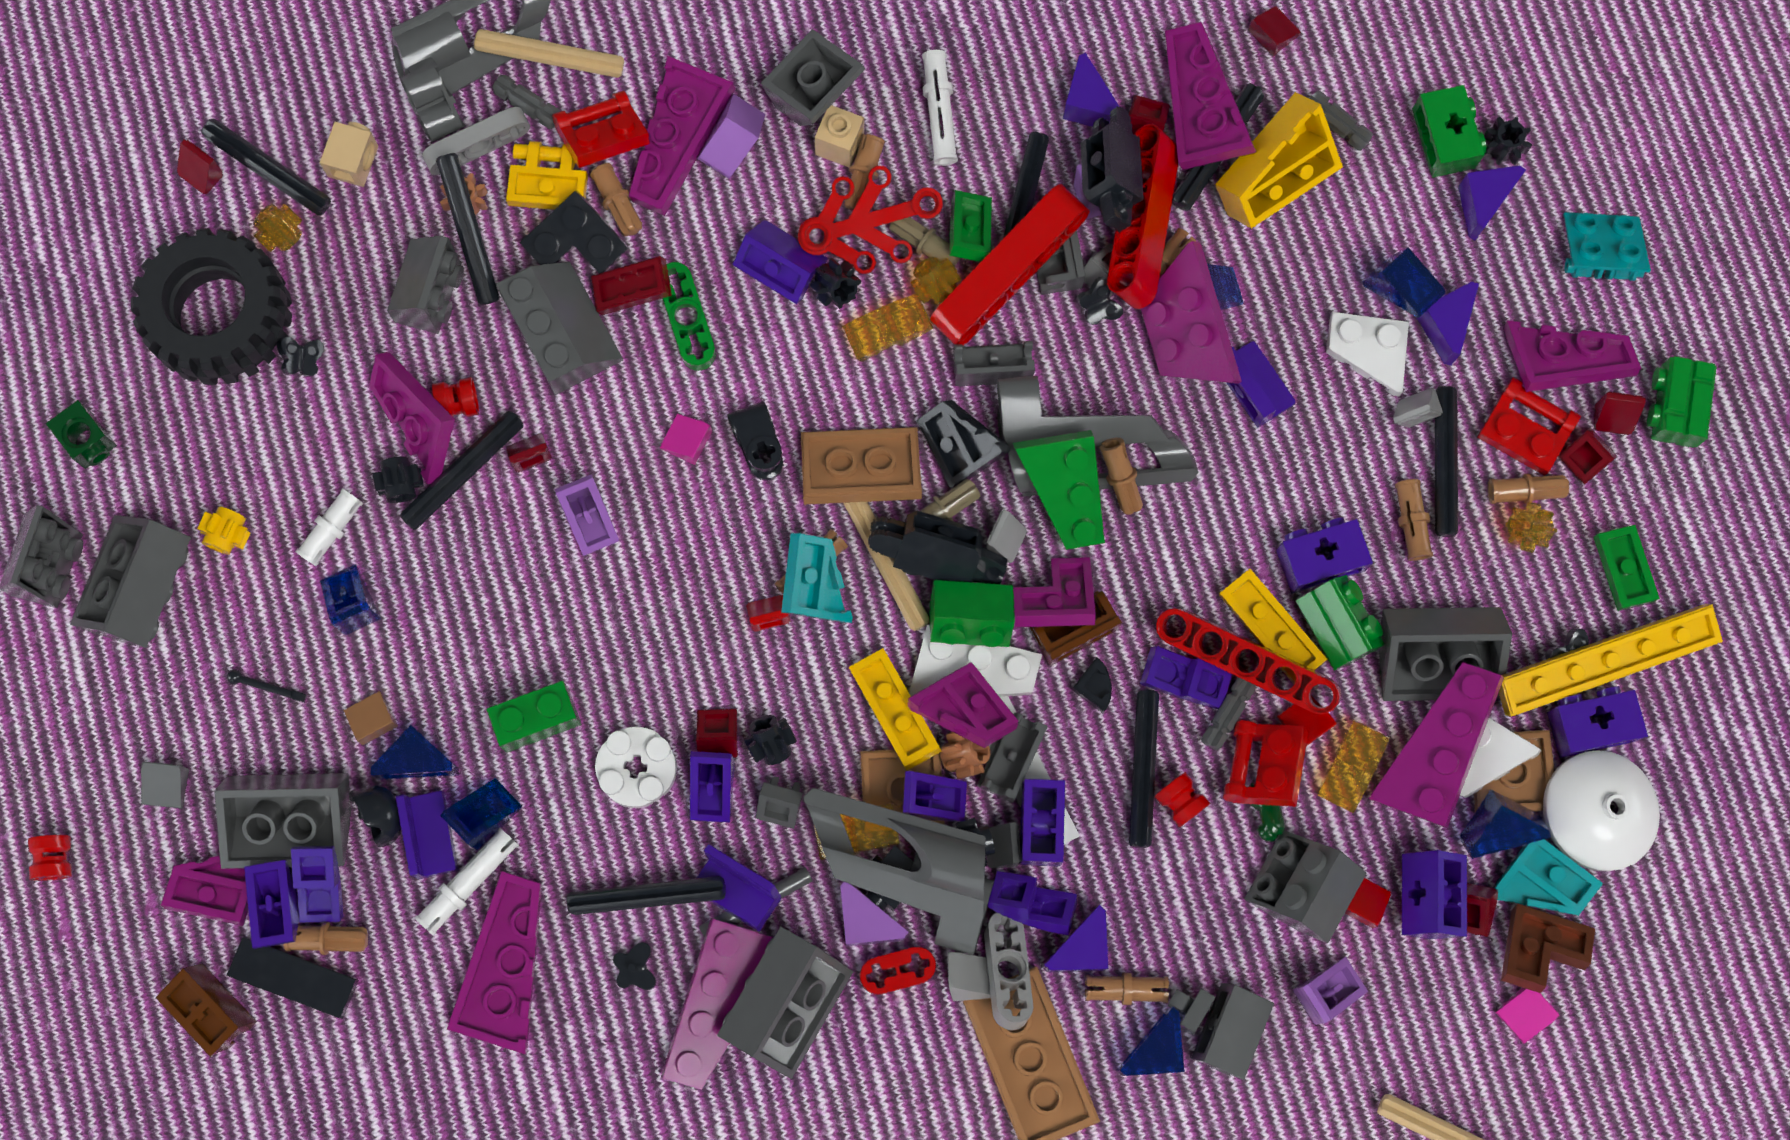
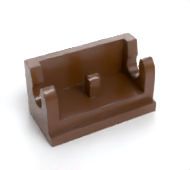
(1063, 641)
(205, 1009)

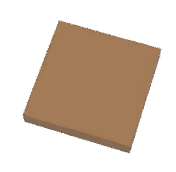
(885, 774)
(1528, 780)

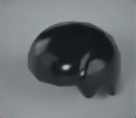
(379, 811)

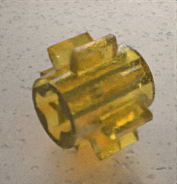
(277, 227)
(934, 279)
(1530, 527)

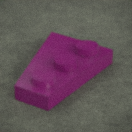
(1566, 359)
(417, 412)

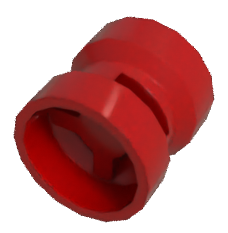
(465, 391)
(1182, 799)
(49, 866)

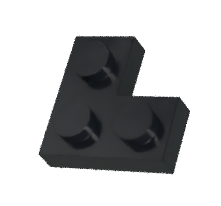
(578, 226)

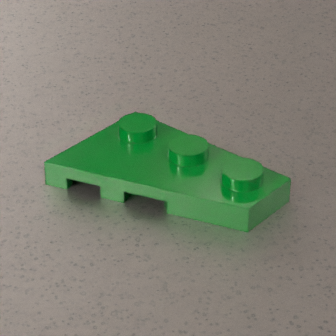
(1067, 484)

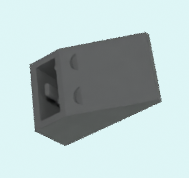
(42, 558)

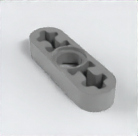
(479, 138)
(1001, 986)

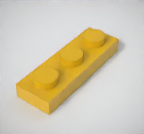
(1270, 622)
(889, 702)

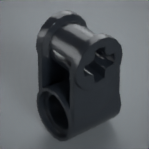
(756, 436)

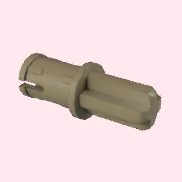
(923, 239)
(953, 500)

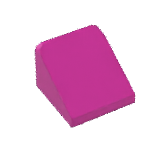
(686, 438)
(1527, 1014)

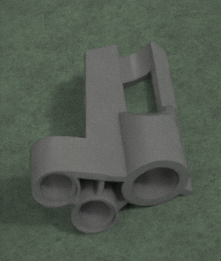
(437, 62)
(1022, 421)
(944, 875)

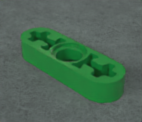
(704, 338)

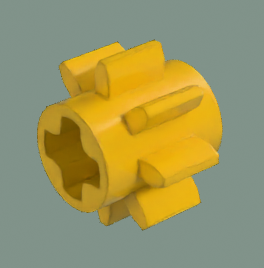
(223, 530)

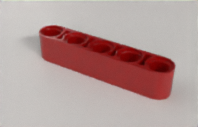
(1140, 247)
(1010, 265)
(1228, 657)

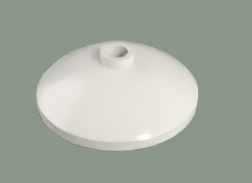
(1581, 816)

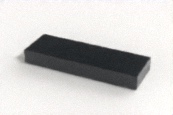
(293, 978)

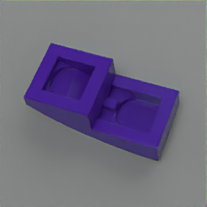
(1185, 677)
(317, 883)
(1024, 902)

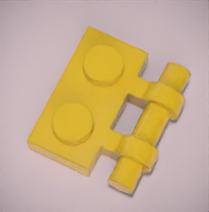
(542, 186)

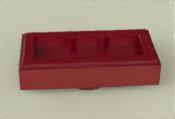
(631, 285)

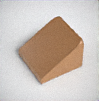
(370, 718)

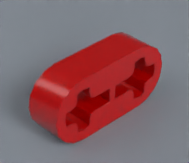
(895, 960)

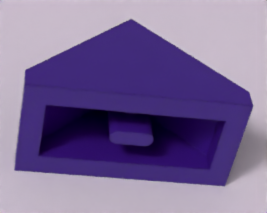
(1088, 95)
(1484, 193)
(1448, 321)
(711, 786)
(934, 797)
(271, 904)
(1085, 948)

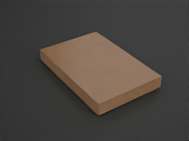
(861, 465)

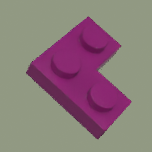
(1062, 604)

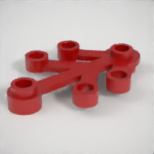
(863, 222)

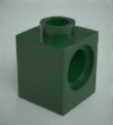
(73, 422)

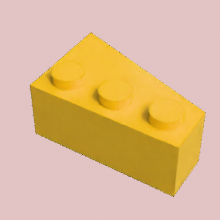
(1289, 159)

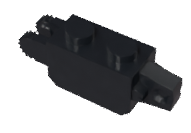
(1113, 168)
(936, 549)

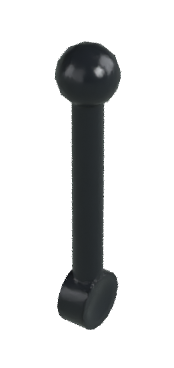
(235, 676)

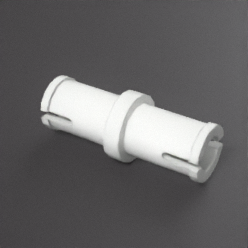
(329, 527)

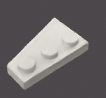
(1006, 669)

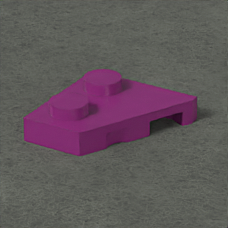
(966, 707)
(208, 891)

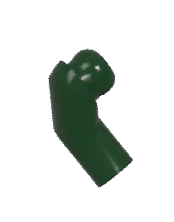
(1272, 820)

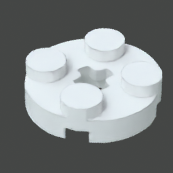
(649, 785)

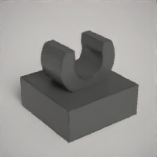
(779, 804)
(1192, 1009)

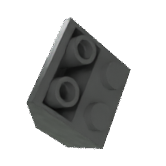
(426, 284)
(1306, 885)

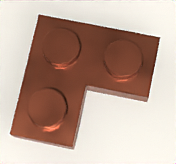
(1537, 938)

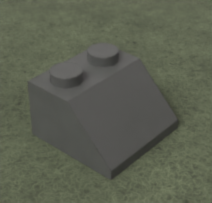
(811, 79)

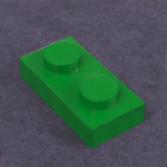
(970, 226)
(1626, 567)

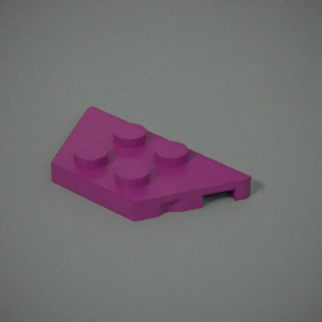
(1188, 323)

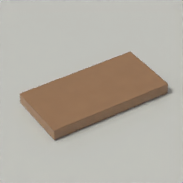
(1034, 1068)

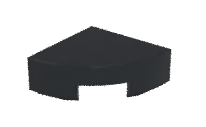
(1095, 686)

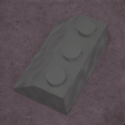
(559, 324)
(131, 580)
(1431, 644)
(272, 813)
(785, 1002)

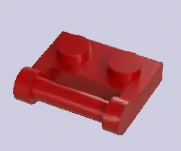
(603, 138)
(1523, 437)
(1278, 766)

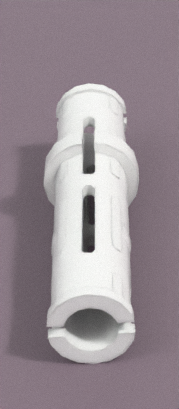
(934, 67)
(466, 882)

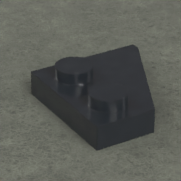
(959, 442)

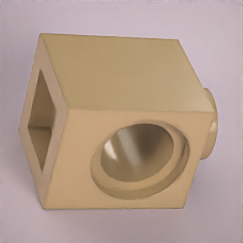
(839, 136)
(349, 153)

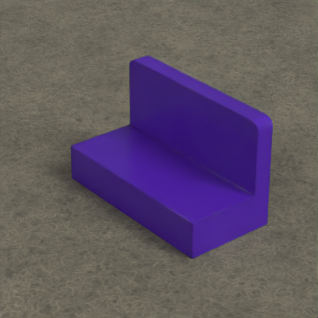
(777, 261)
(1261, 388)
(426, 835)
(747, 893)

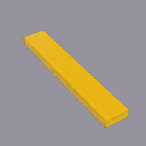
(1609, 659)

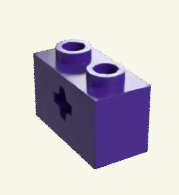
(1307, 570)
(1619, 716)
(1042, 822)
(1434, 895)

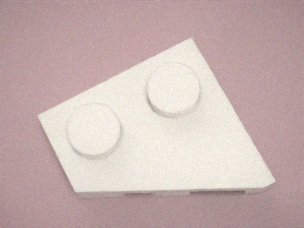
(1371, 347)
(1496, 756)

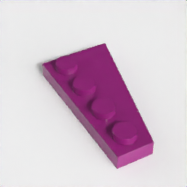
(1203, 106)
(683, 119)
(1440, 752)
(500, 976)
(719, 977)

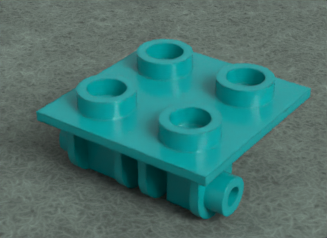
(1605, 244)

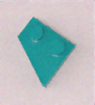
(813, 580)
(1547, 880)

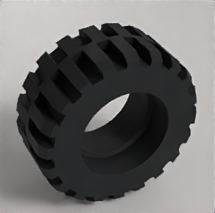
(183, 269)

